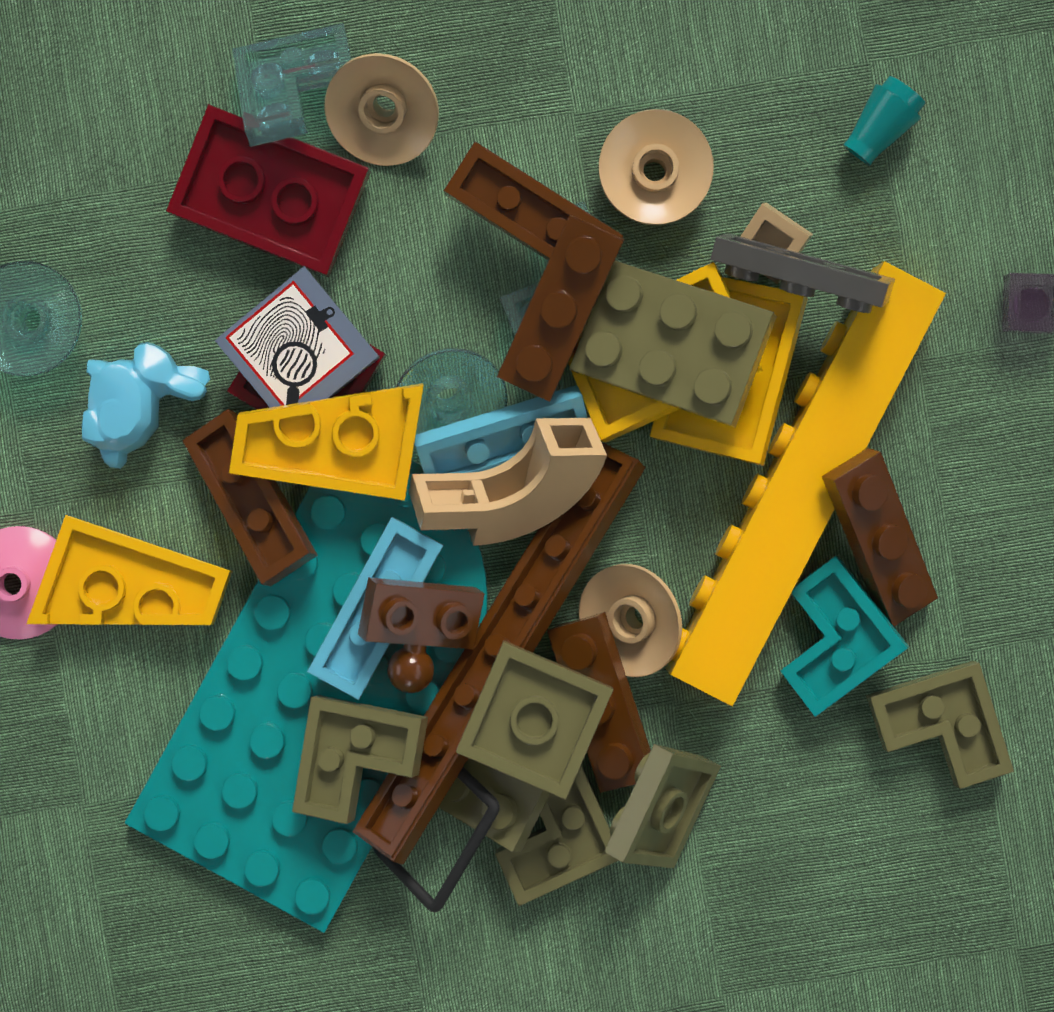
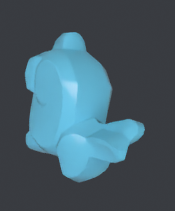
(127, 396)

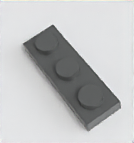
(802, 273)

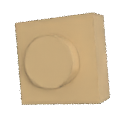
(776, 229)

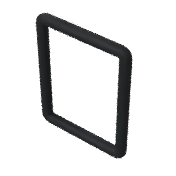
(474, 842)

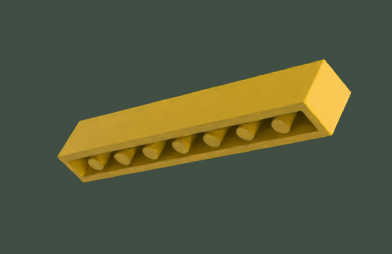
(791, 501)

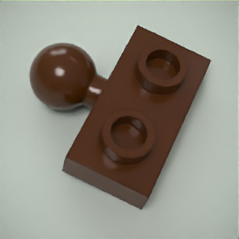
(418, 618)

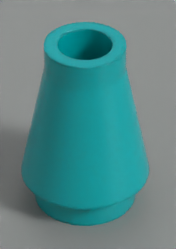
(885, 118)

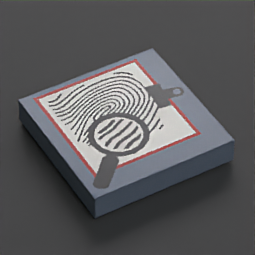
(297, 344)

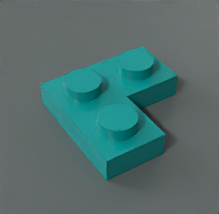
(855, 640)

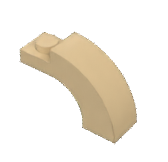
(519, 494)

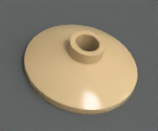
(365, 127)
(663, 139)
(618, 592)

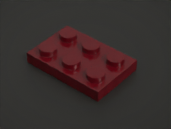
(268, 195)

